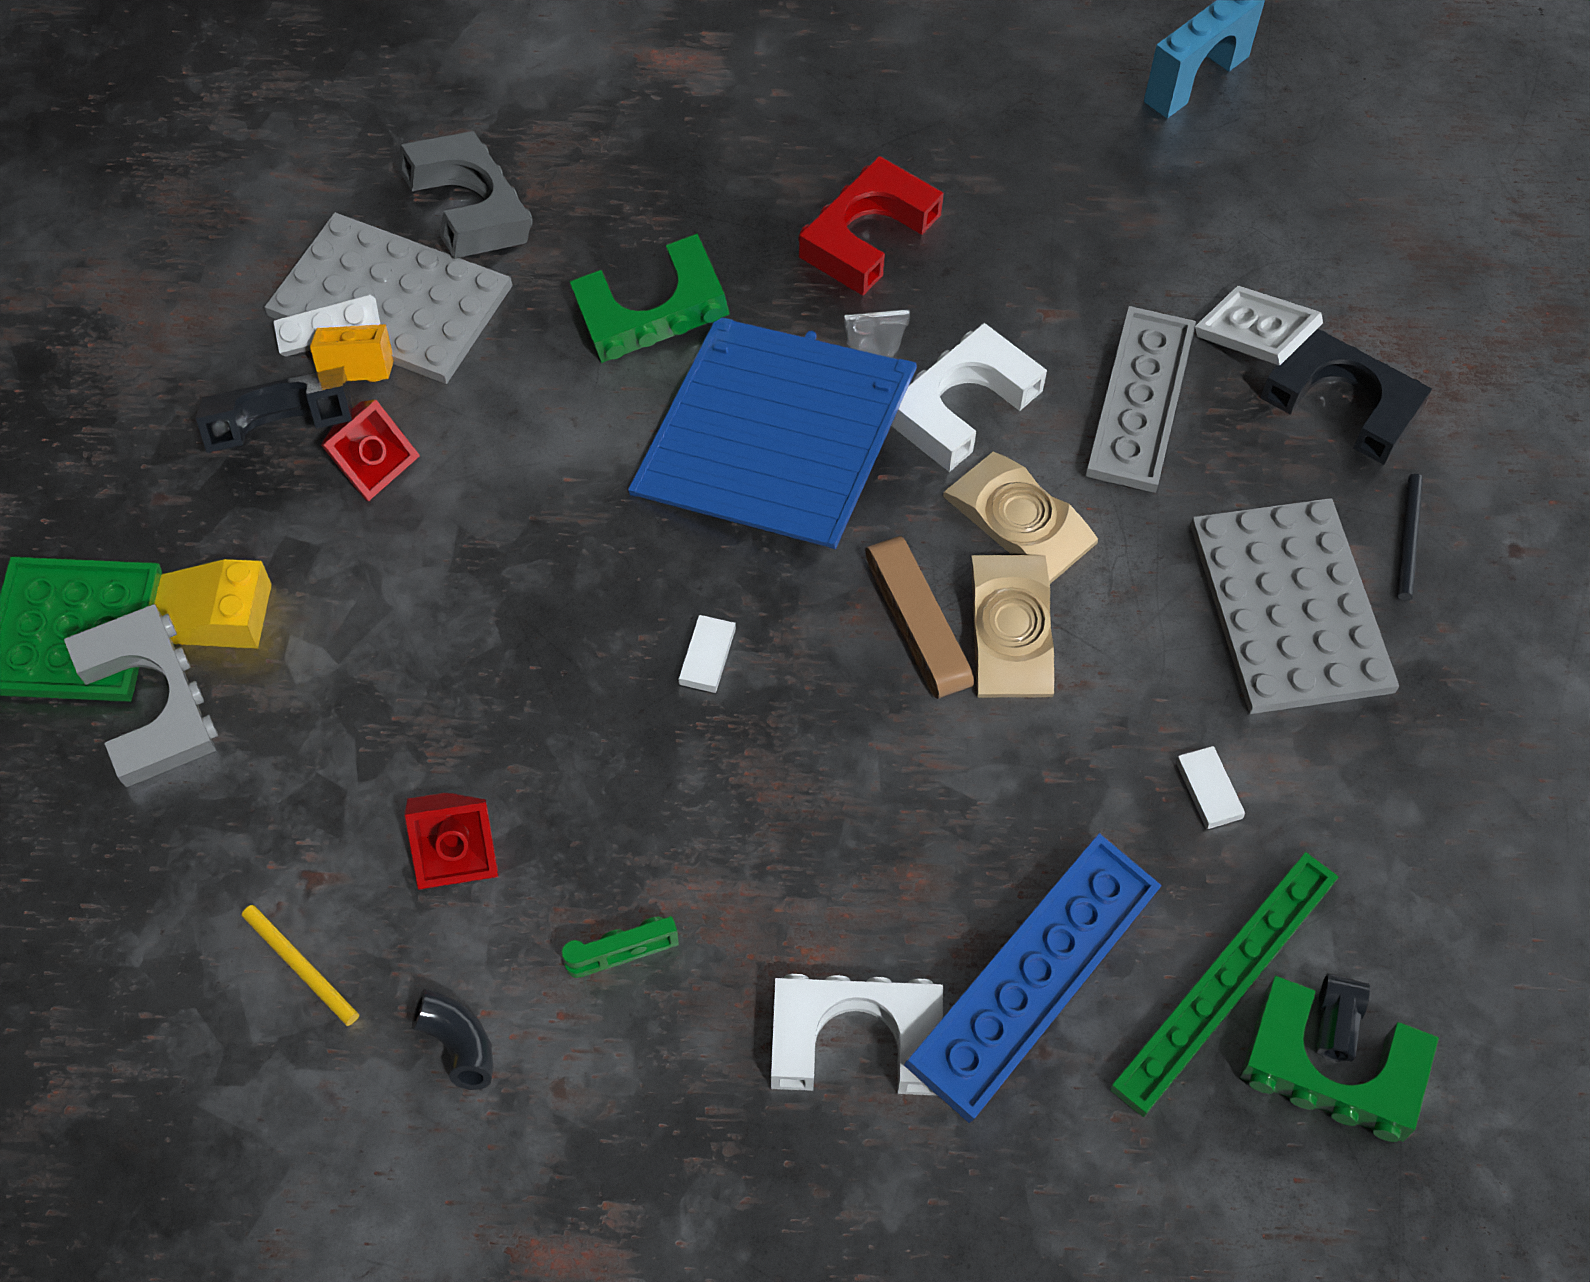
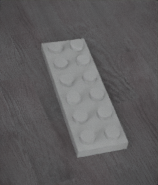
(1141, 399)

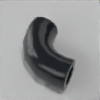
(461, 1034)

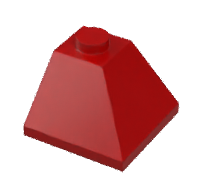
(369, 448)
(450, 839)

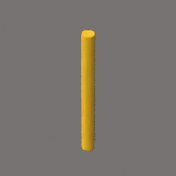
(300, 965)

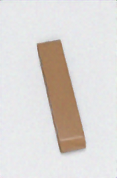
(919, 617)

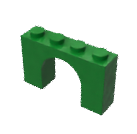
(621, 330)
(1280, 1065)

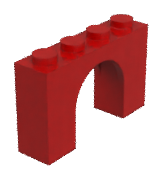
(877, 190)

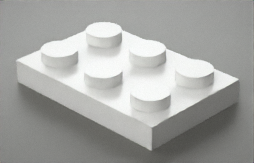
(1259, 325)

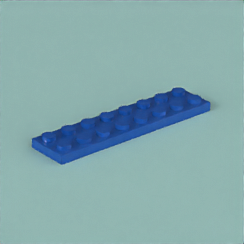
(1032, 978)

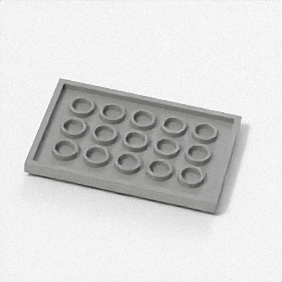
(421, 294)
(1293, 606)

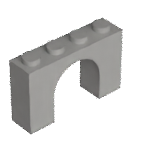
(180, 730)

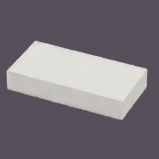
(707, 654)
(1210, 787)

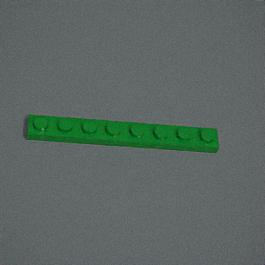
(1223, 985)

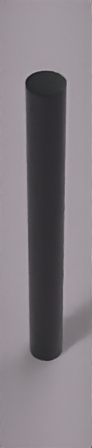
(1410, 537)

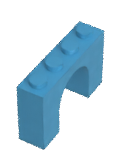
(1219, 32)

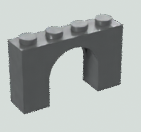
(465, 162)

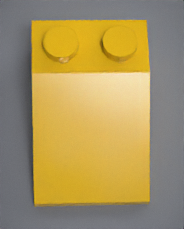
(216, 603)

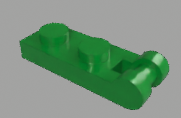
(620, 947)

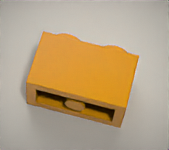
(360, 349)

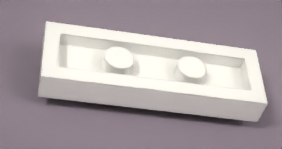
(297, 331)

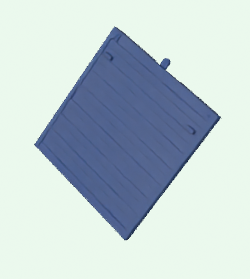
(774, 431)

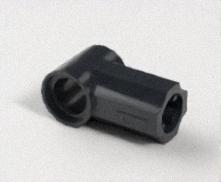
(1342, 1007)

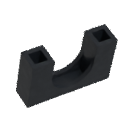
(1323, 358)
(231, 415)

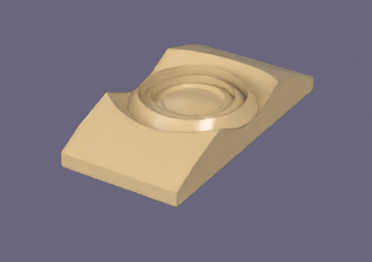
(1020, 514)
(1012, 626)

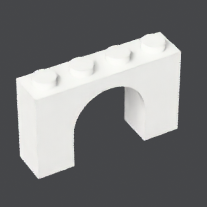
(979, 359)
(808, 1004)

